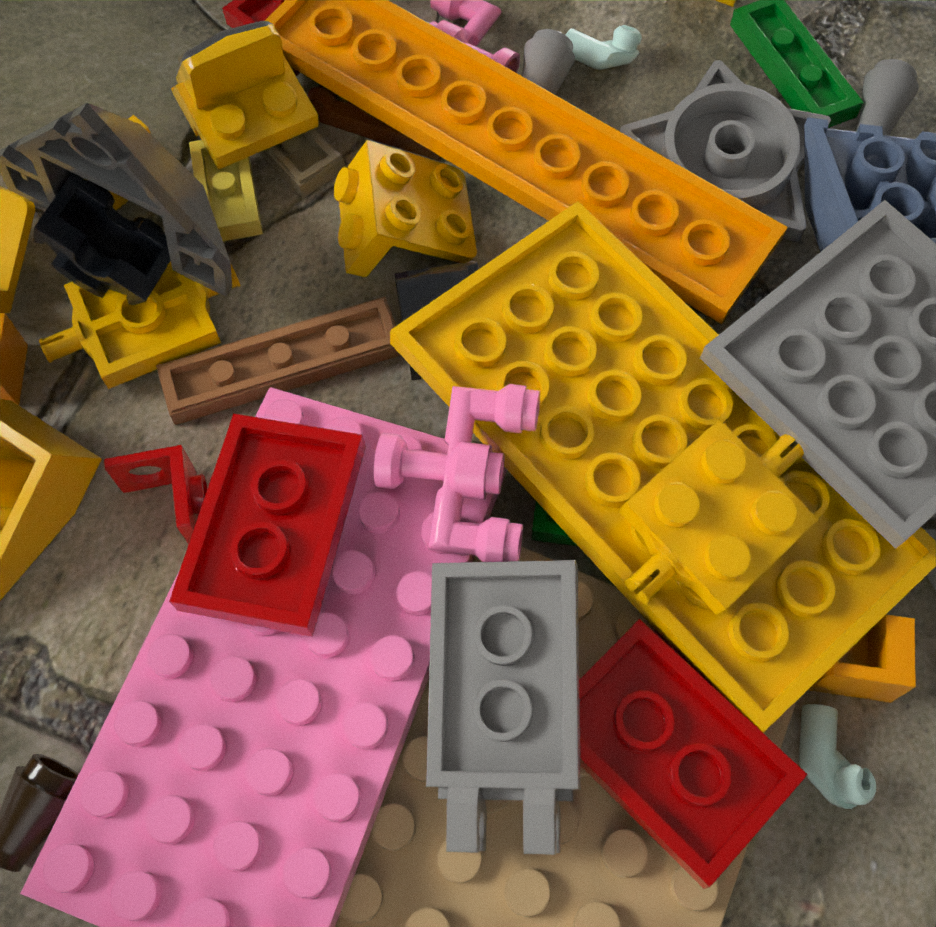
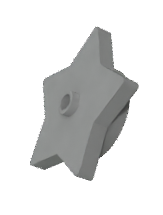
(736, 142)

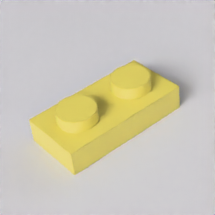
(229, 193)

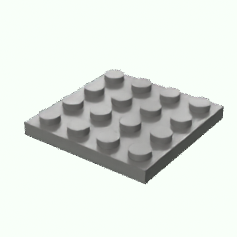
(851, 368)

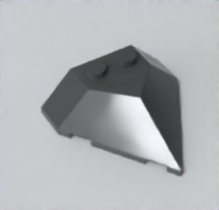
(132, 165)

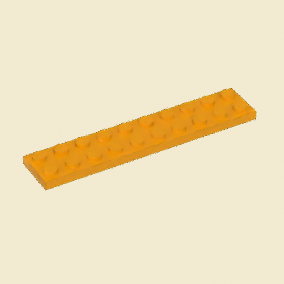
(530, 143)

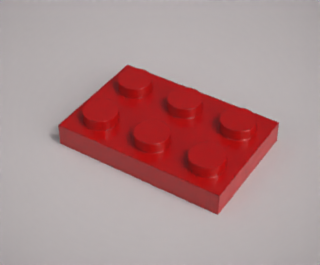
(270, 525)
(679, 754)

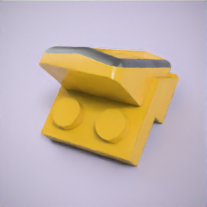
(242, 93)

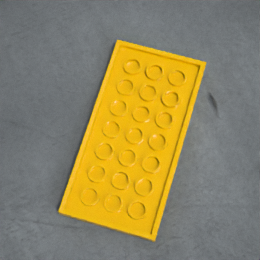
(618, 405)

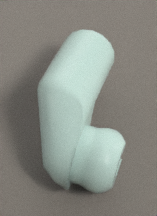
(608, 53)
(826, 767)

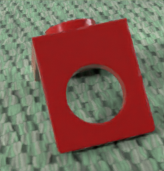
(177, 470)

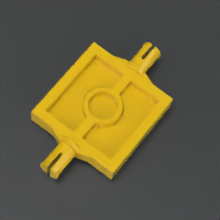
(136, 338)
(716, 517)

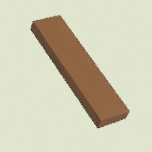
(277, 359)

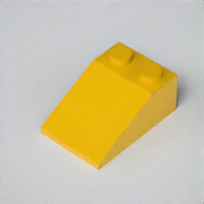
(39, 487)

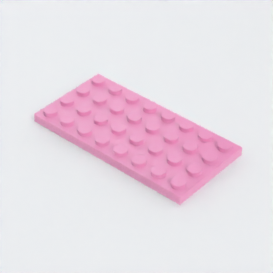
(257, 754)

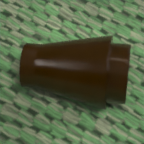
(32, 808)

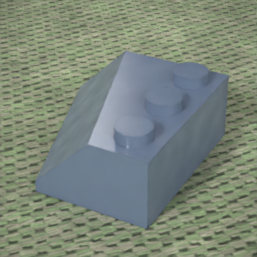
(859, 170)

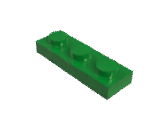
(795, 61)

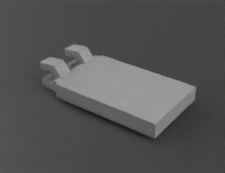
(504, 696)

